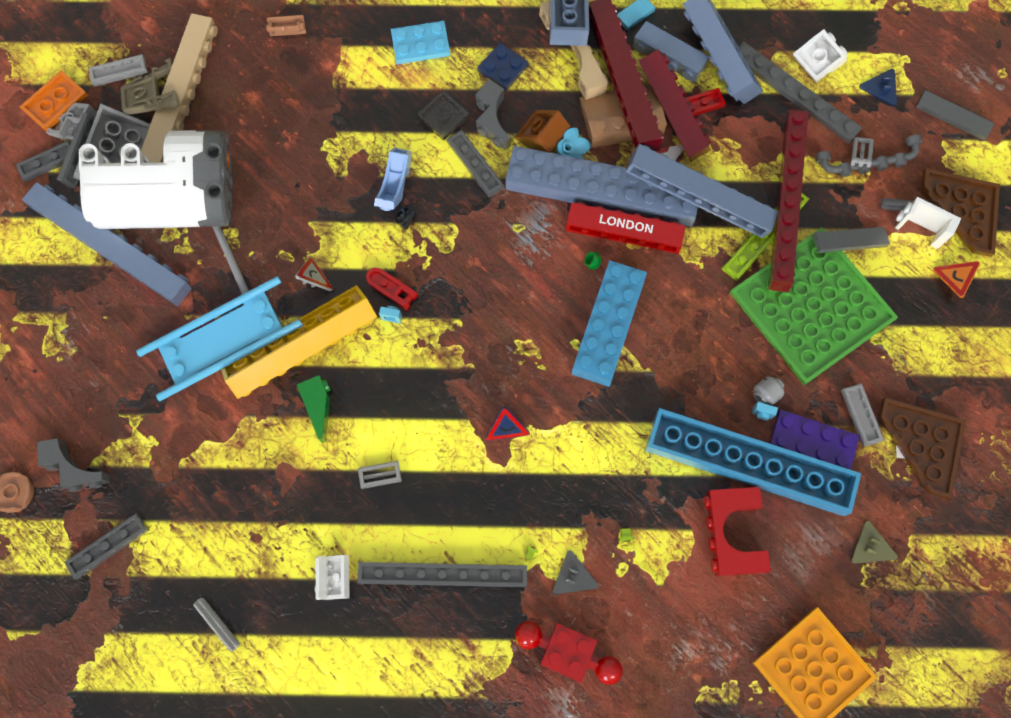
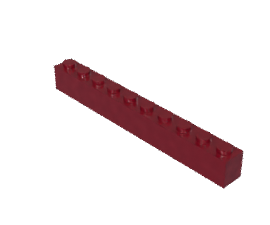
(624, 75)
(788, 201)

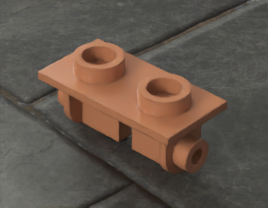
(286, 25)

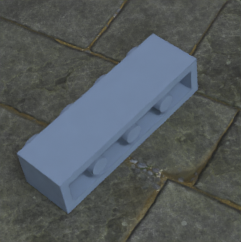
(682, 57)

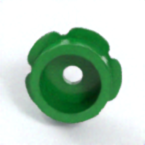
(593, 260)

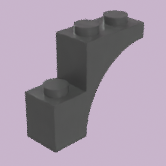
(488, 100)
(55, 456)

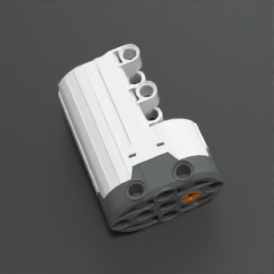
(183, 191)

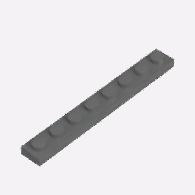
(800, 94)
(442, 574)

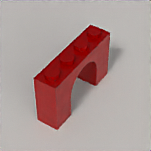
(726, 559)

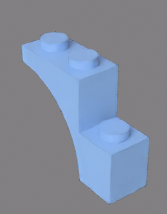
(393, 183)

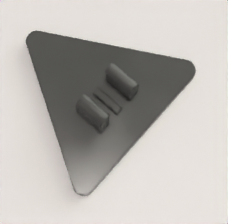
(573, 576)

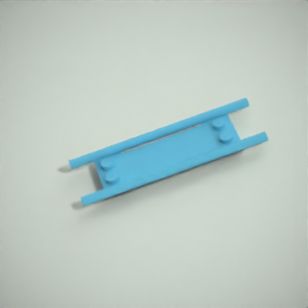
(220, 341)

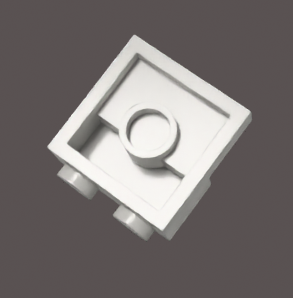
(821, 55)

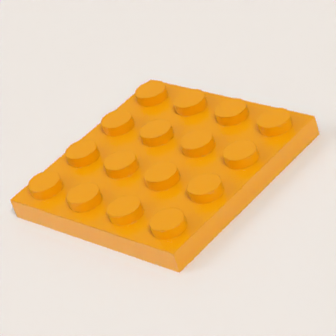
(814, 668)

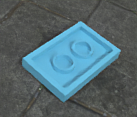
(420, 42)

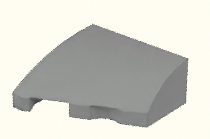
(70, 120)

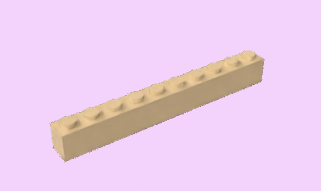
(183, 79)

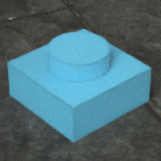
(390, 314)
(764, 411)

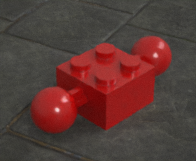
(569, 652)

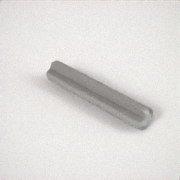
(216, 624)

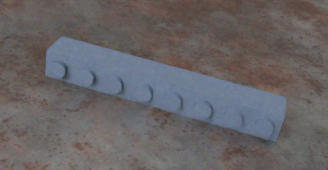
(701, 191)

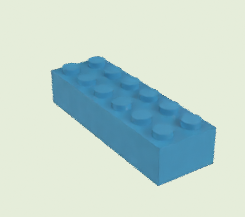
(609, 323)

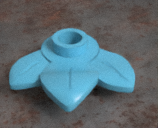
(575, 144)

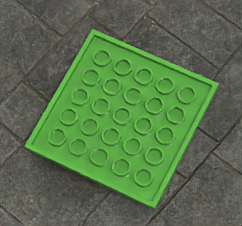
(821, 316)

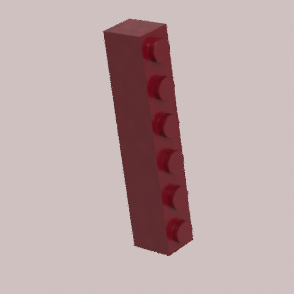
(675, 106)

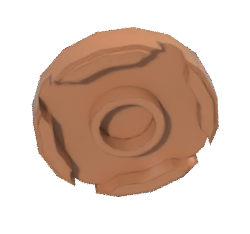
(15, 492)

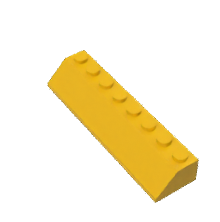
(320, 329)

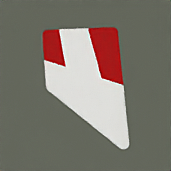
(671, 152)

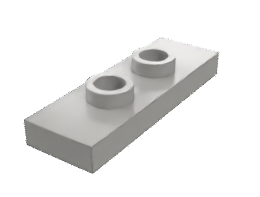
(118, 70)
(862, 415)

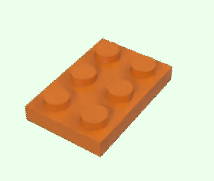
(53, 100)

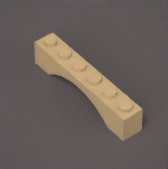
(591, 79)

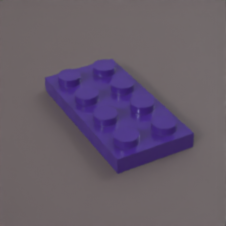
(814, 439)

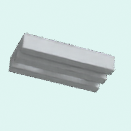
(861, 160)
(397, 472)

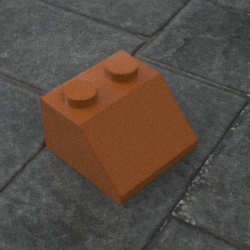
(543, 130)

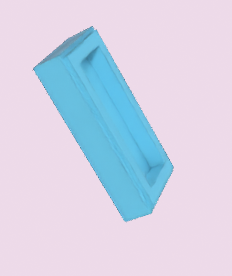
(635, 13)

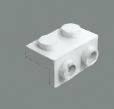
(332, 577)

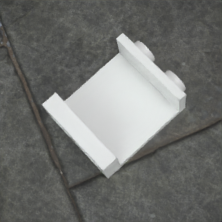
(930, 217)

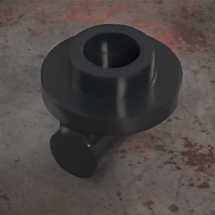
(404, 218)

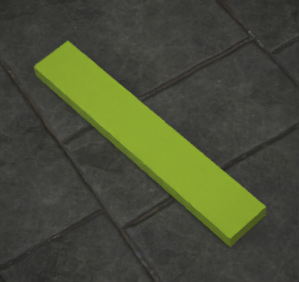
(751, 251)

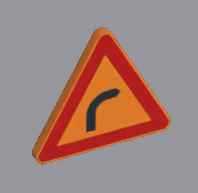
(958, 275)

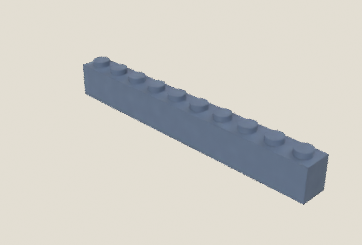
(107, 244)

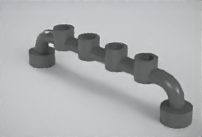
(880, 162)

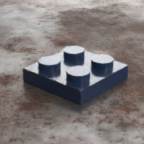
(503, 66)

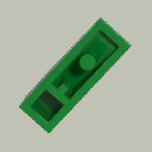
(317, 401)

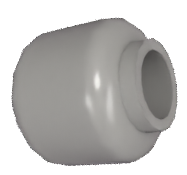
(769, 390)

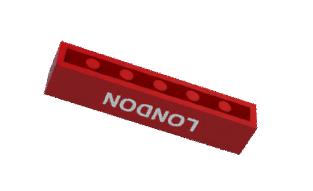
(625, 227)

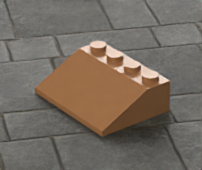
(606, 121)

